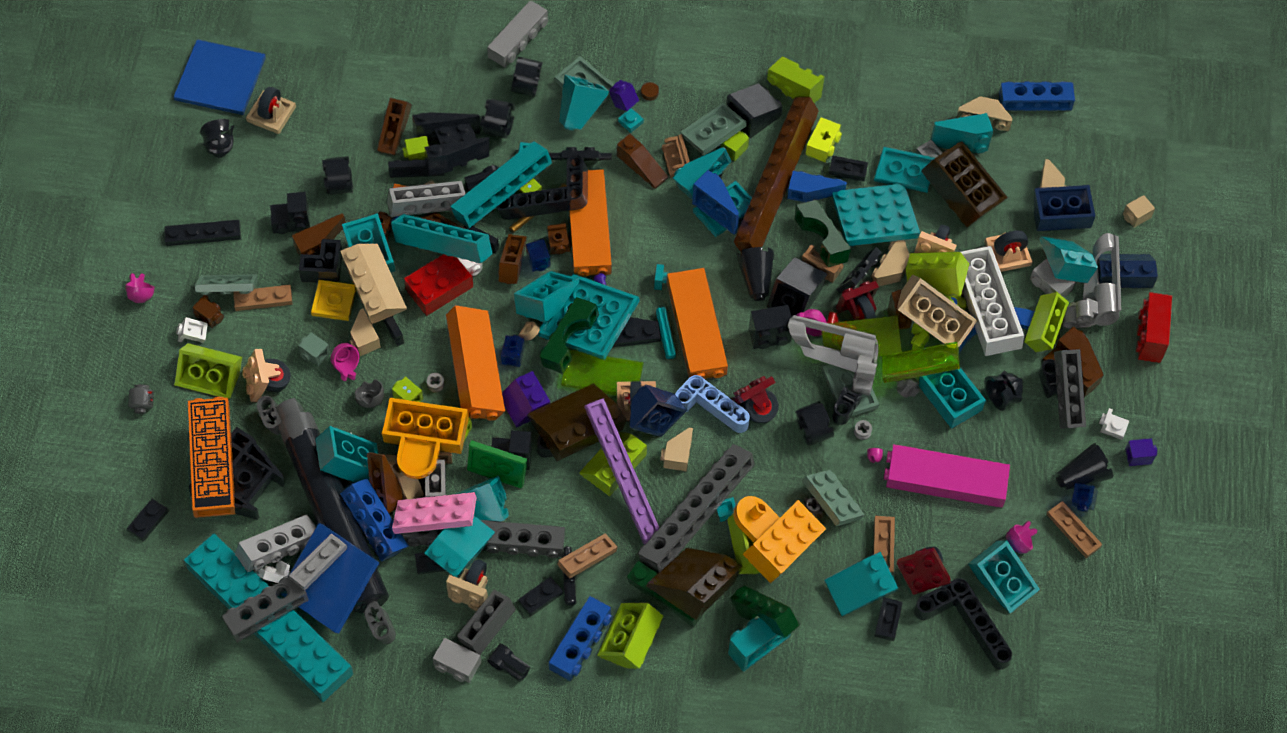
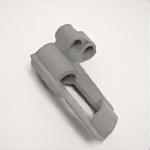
(1100, 301)
(857, 352)

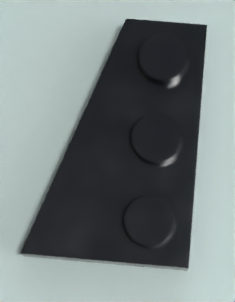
(860, 270)
(638, 332)

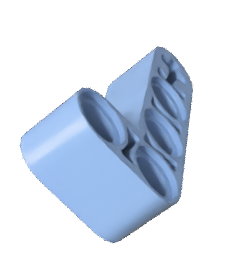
(736, 418)

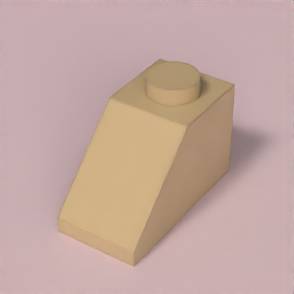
(1051, 176)
(364, 335)
(677, 451)

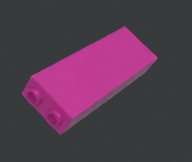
(947, 475)

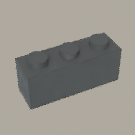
(486, 622)

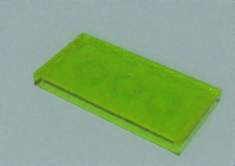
(884, 328)
(921, 362)
(605, 374)

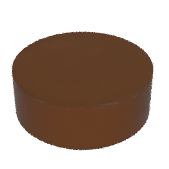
(650, 91)

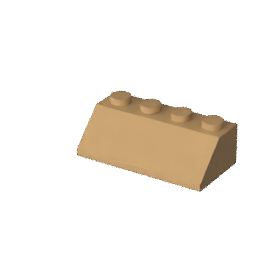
(373, 281)
(934, 312)

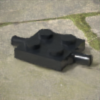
(587, 154)

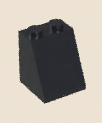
(755, 107)
(797, 286)

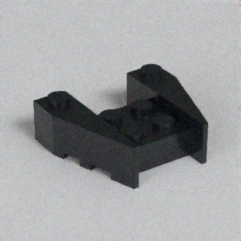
(453, 138)
(250, 473)

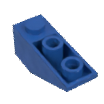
(811, 187)

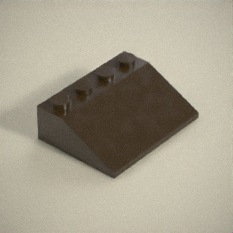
(964, 184)
(566, 424)
(695, 580)

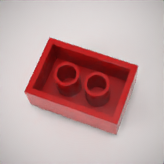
(438, 283)
(1154, 327)

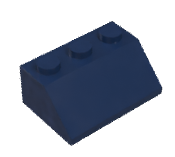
(1063, 208)
(1135, 270)
(655, 410)

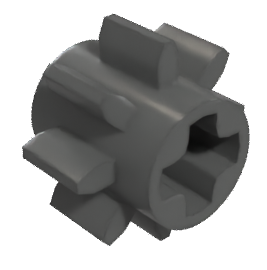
(908, 387)
(812, 502)

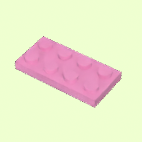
(434, 513)

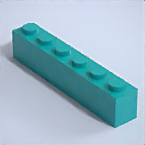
(501, 184)
(442, 238)

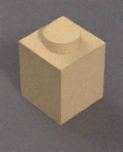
(1138, 211)

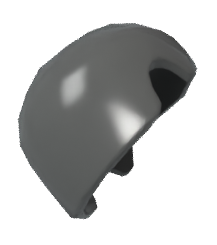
(369, 394)

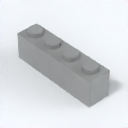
(518, 34)

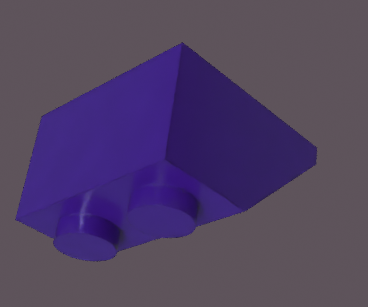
(523, 397)

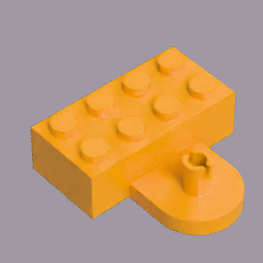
(422, 433)
(775, 538)

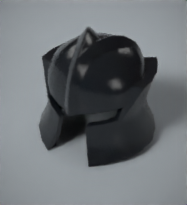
(215, 142)
(1004, 389)

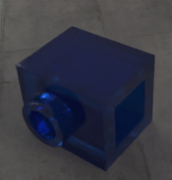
(538, 255)
(513, 350)
(1084, 497)

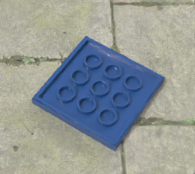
(219, 77)
(340, 585)

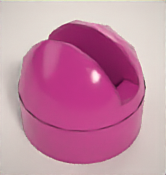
(874, 454)

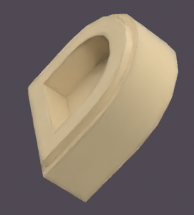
(529, 331)

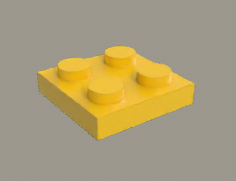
(333, 300)

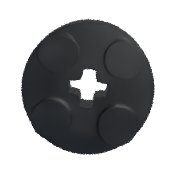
(526, 76)
(498, 118)
(337, 175)
(814, 422)

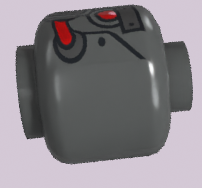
(140, 398)

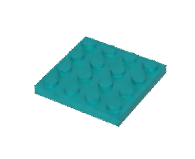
(875, 214)
(614, 312)

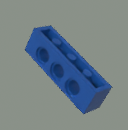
(1037, 96)
(373, 519)
(591, 610)

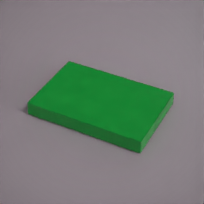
(495, 462)

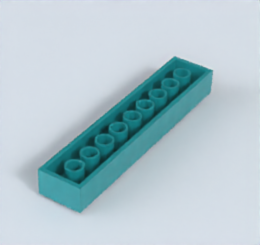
(287, 637)

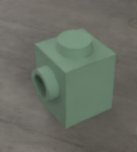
(313, 349)

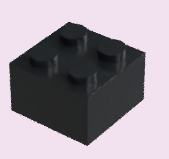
(770, 327)

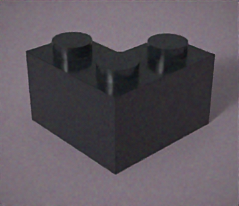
(291, 216)
(322, 266)
(518, 444)

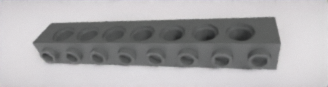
(696, 508)
(514, 531)

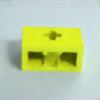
(823, 140)

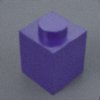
(623, 95)
(1140, 452)

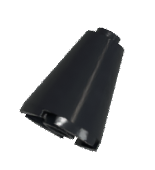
(757, 271)
(1085, 469)

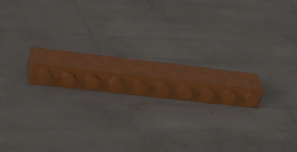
(777, 174)

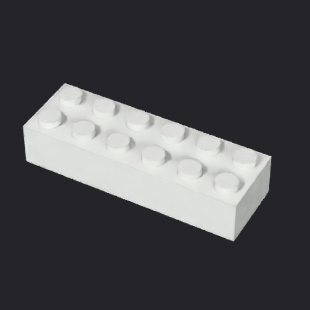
(990, 303)

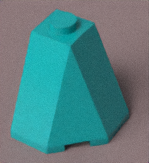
(579, 101)
(489, 500)

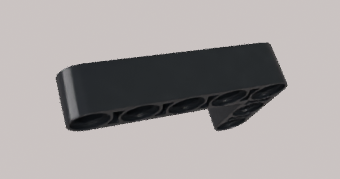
(553, 200)
(970, 617)

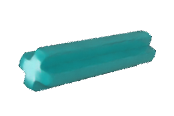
(665, 332)

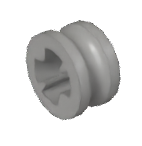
(435, 377)
(867, 426)

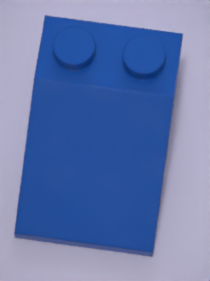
(714, 199)

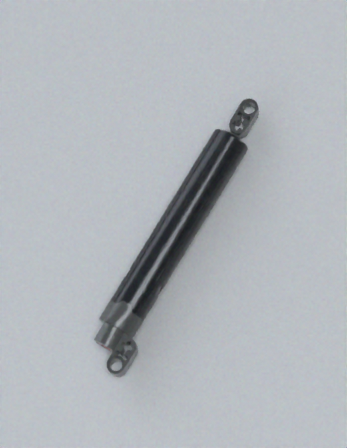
(325, 498)

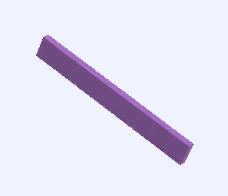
(622, 469)

